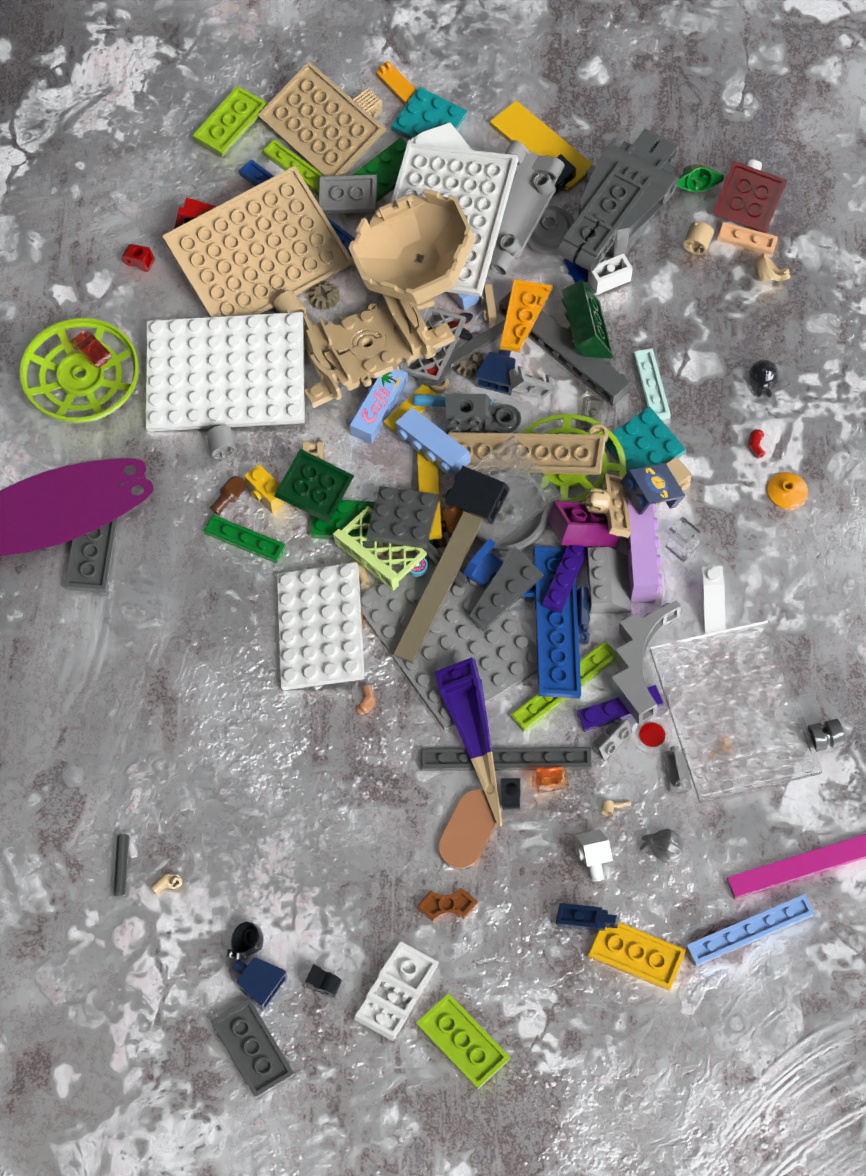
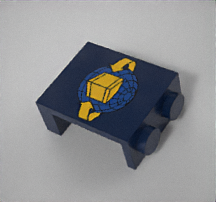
(652, 486)

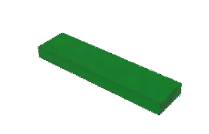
(244, 538)

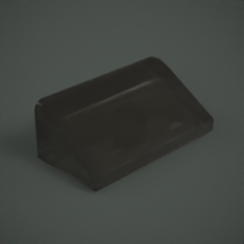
(589, 406)

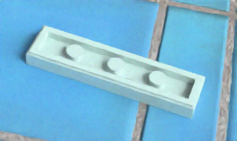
(651, 382)

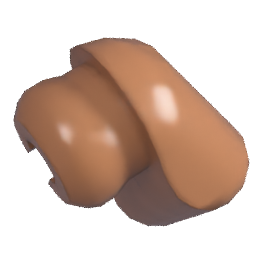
(368, 701)

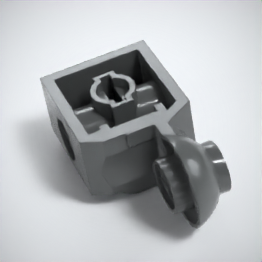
(474, 415)

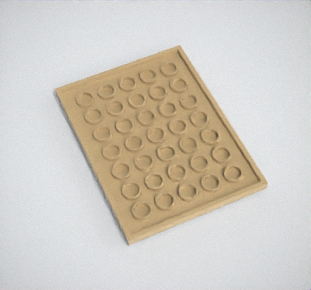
(258, 248)

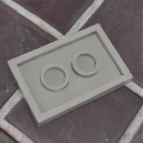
(348, 194)

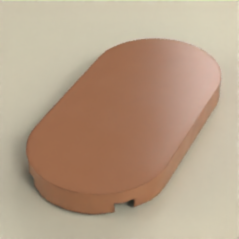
(467, 831)

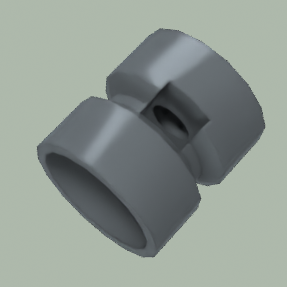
(826, 735)

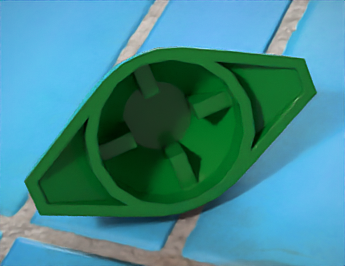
(699, 178)

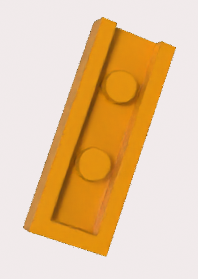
(395, 82)

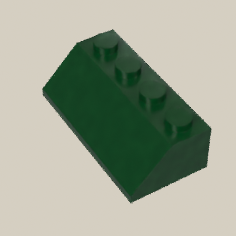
(586, 321)

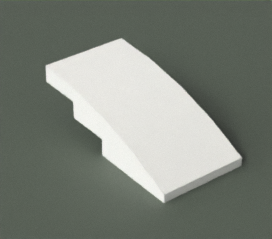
(396, 991)

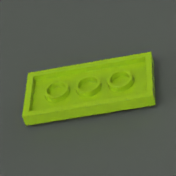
(229, 121)
(463, 1041)

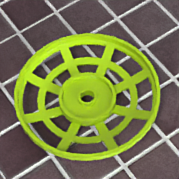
(76, 363)
(568, 481)

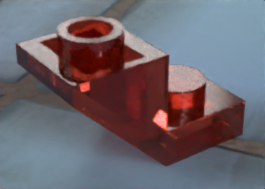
(91, 348)

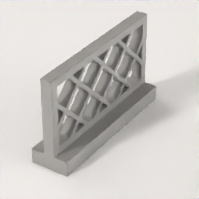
(426, 314)

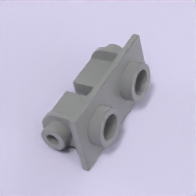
(618, 732)
(677, 770)

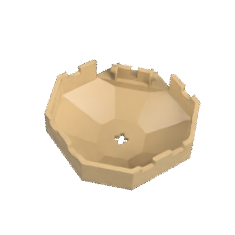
(410, 228)

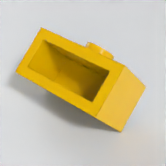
(263, 488)

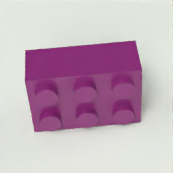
(578, 526)

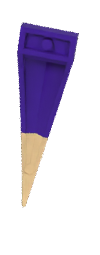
(465, 700)

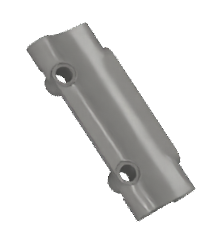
(526, 203)

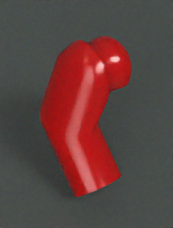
(754, 443)

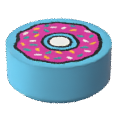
(420, 569)

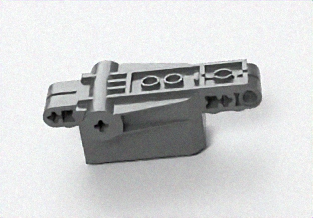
(621, 199)

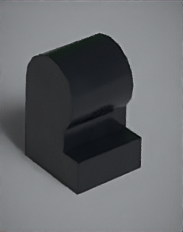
(510, 793)
(323, 981)

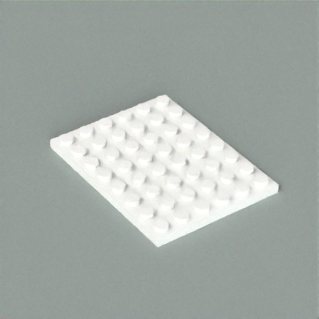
(481, 187)
(225, 372)

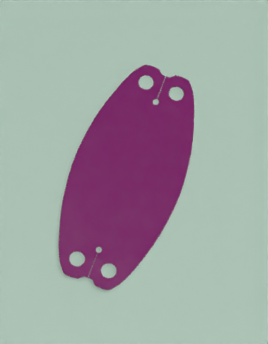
(67, 503)

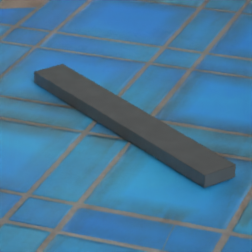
(508, 758)

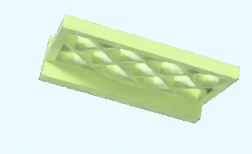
(368, 560)

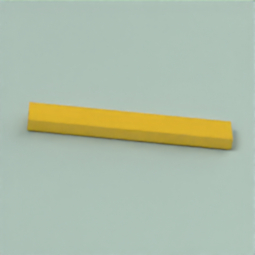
(429, 483)

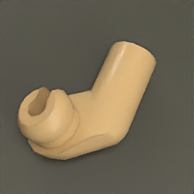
(363, 576)
(166, 881)

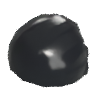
(763, 376)
(245, 941)

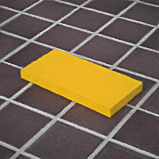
(638, 954)

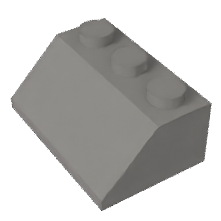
(608, 581)

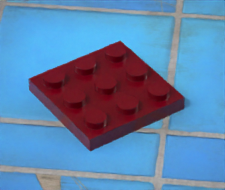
(749, 197)

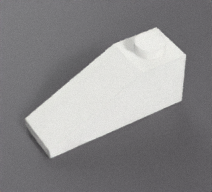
(713, 598)

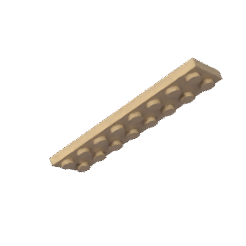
(550, 451)

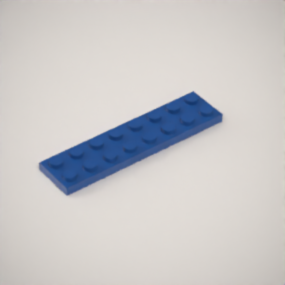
(556, 633)

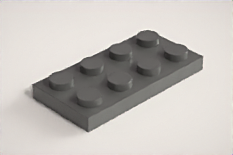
(91, 560)
(252, 1048)

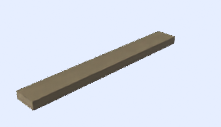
(438, 587)

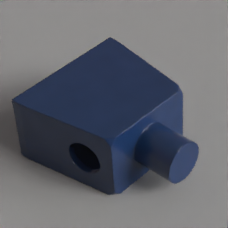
(495, 372)
(259, 980)

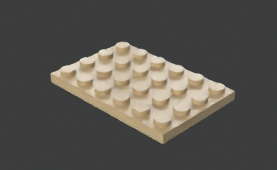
(321, 122)

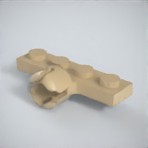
(612, 503)

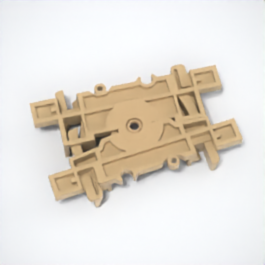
(390, 343)

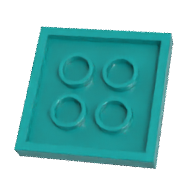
(427, 112)
(645, 441)

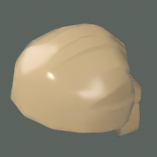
(767, 271)

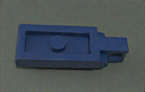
(583, 601)
(585, 917)

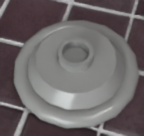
(550, 230)

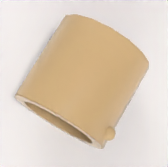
(698, 238)
(289, 303)

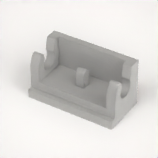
(529, 384)

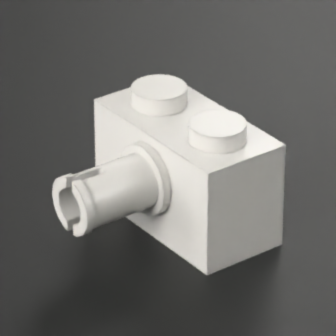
(610, 273)
(593, 849)

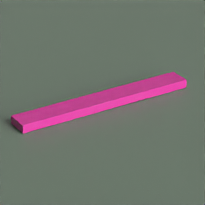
(798, 867)

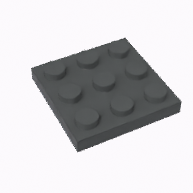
(403, 517)

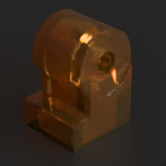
(551, 779)

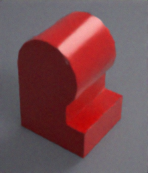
(138, 256)

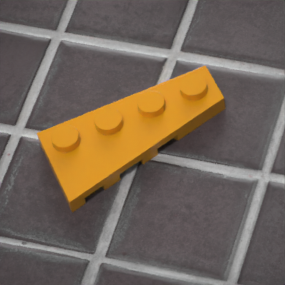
(523, 310)

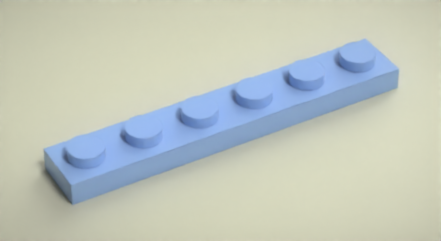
(750, 930)

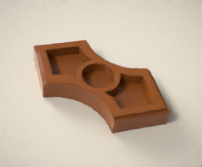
(438, 905)

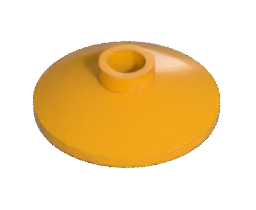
(785, 497)

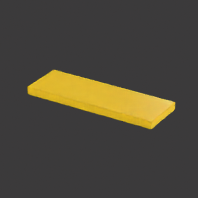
(523, 126)

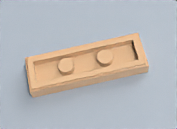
(747, 238)

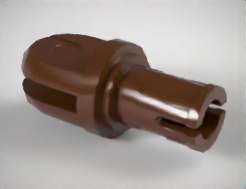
(229, 493)

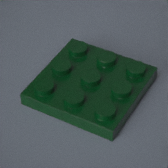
(314, 486)

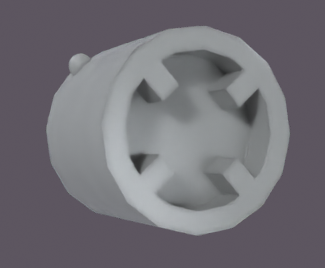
(221, 442)

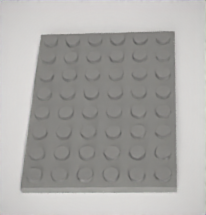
(501, 652)

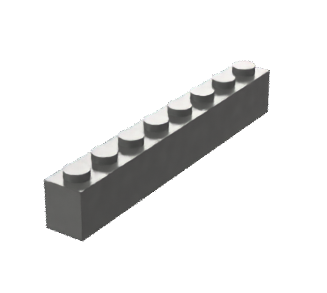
(592, 371)

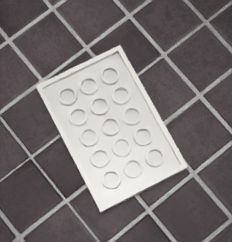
(320, 626)

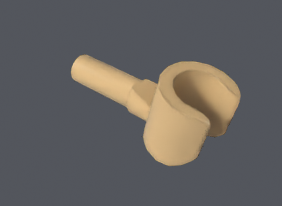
(608, 807)

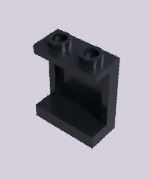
(477, 494)

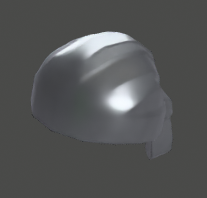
(663, 844)

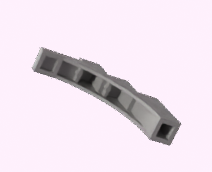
(629, 683)

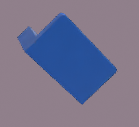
(483, 564)

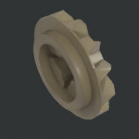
(319, 301)
(472, 369)

